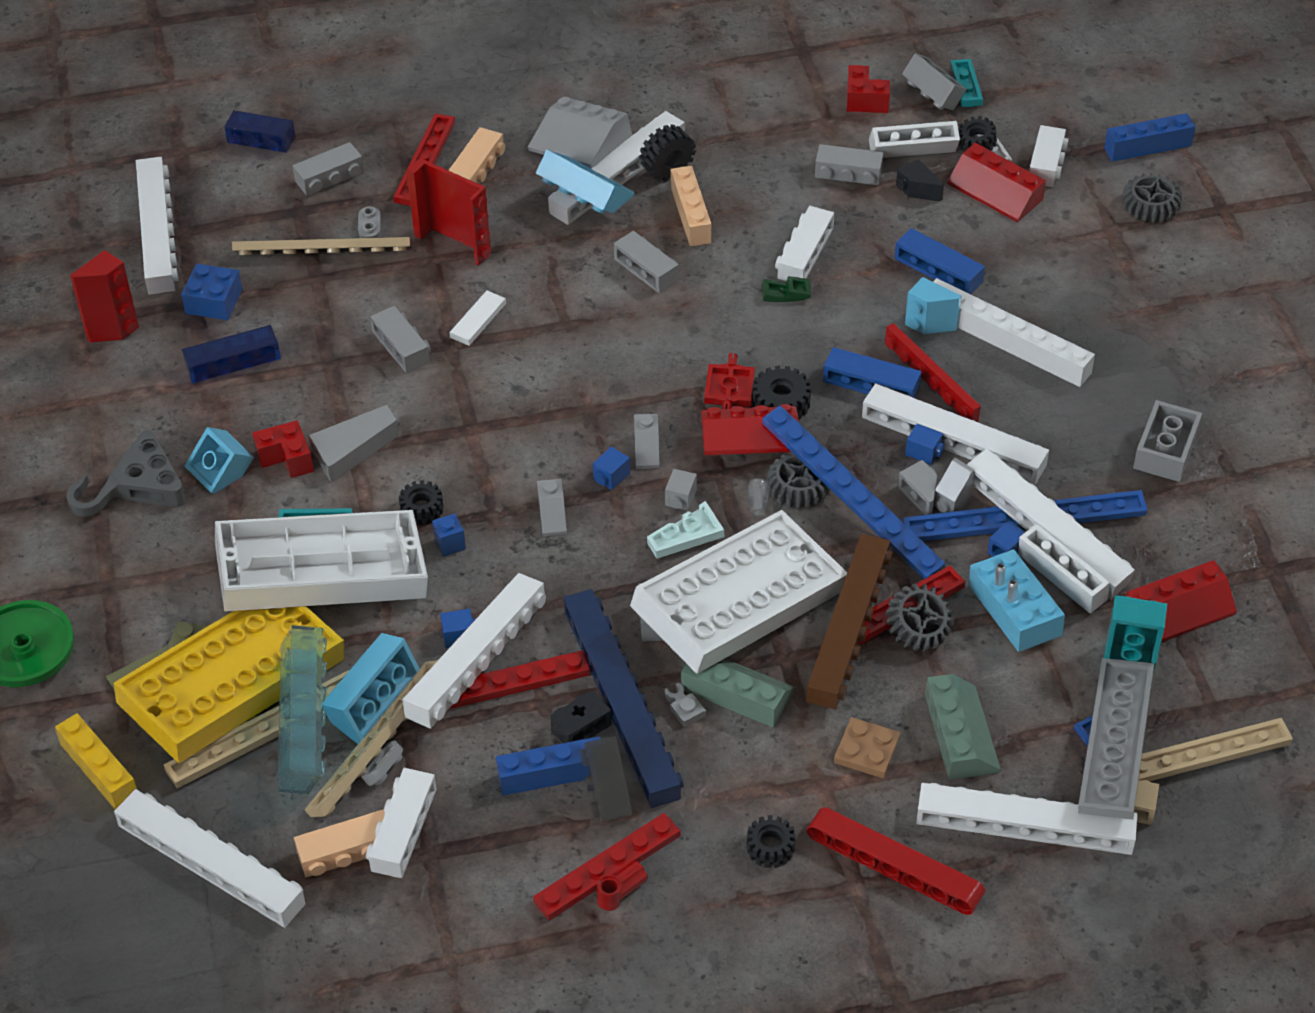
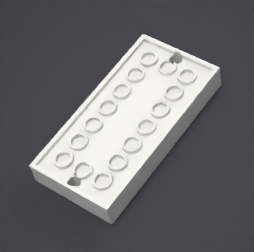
(319, 560)
(738, 591)

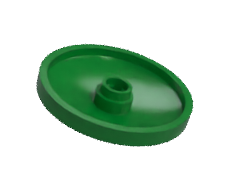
(33, 642)

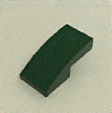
(792, 290)

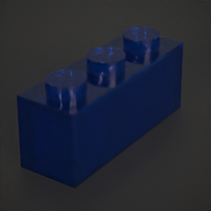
(260, 131)

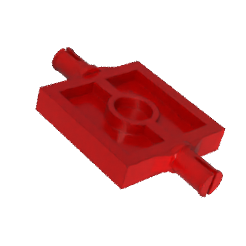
(729, 384)

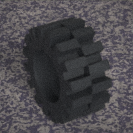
(975, 127)
(422, 492)
(773, 828)

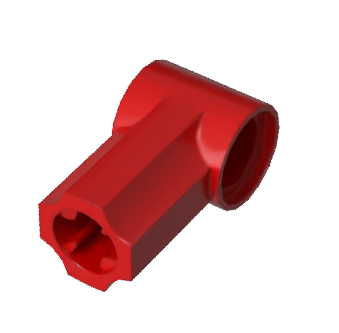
(619, 885)

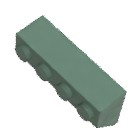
(740, 690)
(960, 727)

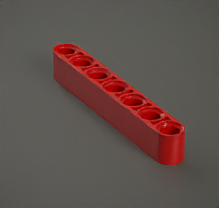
(896, 861)

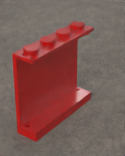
(449, 206)

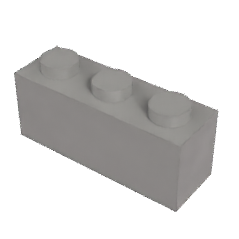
(933, 82)
(848, 164)
(328, 169)
(646, 261)
(401, 339)

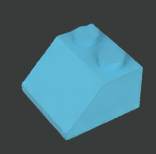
(932, 308)
(218, 459)

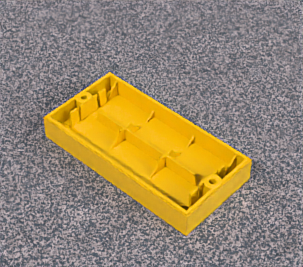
(216, 678)

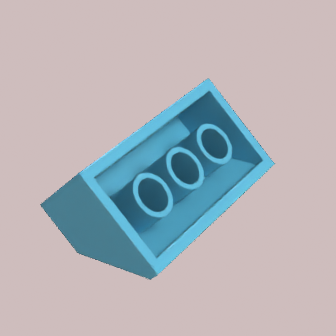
(583, 182)
(370, 686)

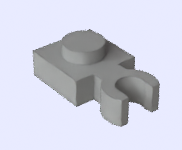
(685, 708)

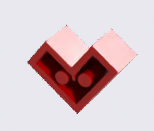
(866, 93)
(286, 445)

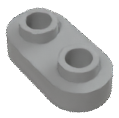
(369, 223)
(377, 769)

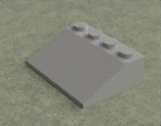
(581, 131)

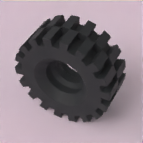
(666, 150)
(782, 380)

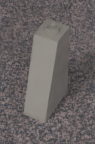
(353, 440)

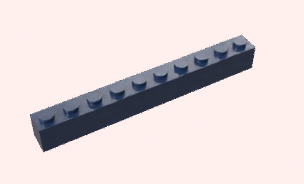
(620, 694)

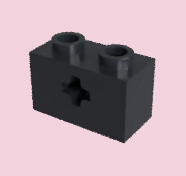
(581, 718)

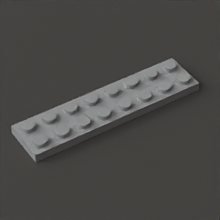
(1116, 739)

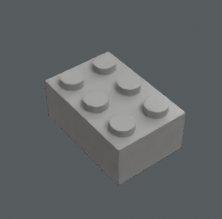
(1167, 440)

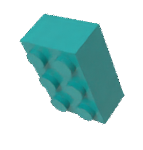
(1135, 630)

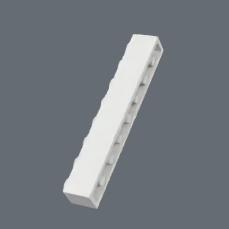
(618, 166)
(155, 225)
(1023, 338)
(960, 434)
(1031, 507)
(474, 651)
(1023, 818)
(210, 857)

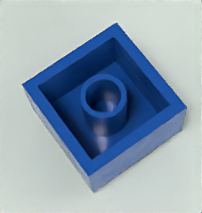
(211, 291)

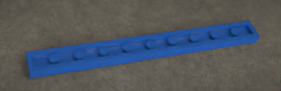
(853, 493)
(991, 519)

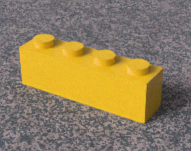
(95, 760)

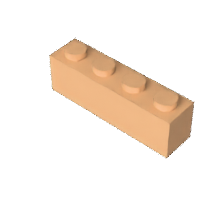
(479, 155)
(691, 206)
(337, 844)

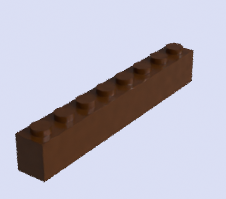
(848, 622)

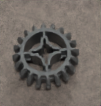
(1152, 198)
(799, 486)
(936, 616)

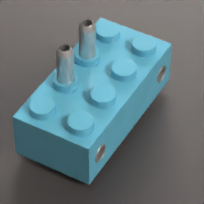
(1016, 600)

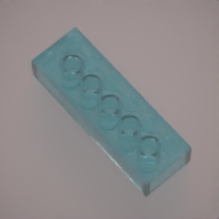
(301, 710)

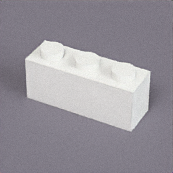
(1049, 154)

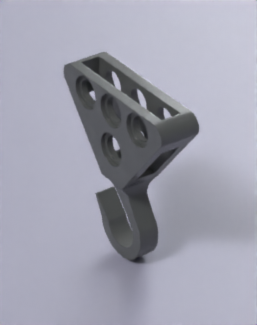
(134, 479)

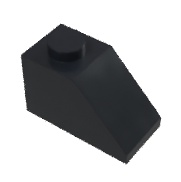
(919, 182)

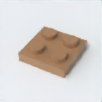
(867, 747)

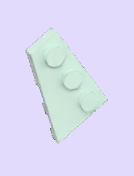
(689, 532)

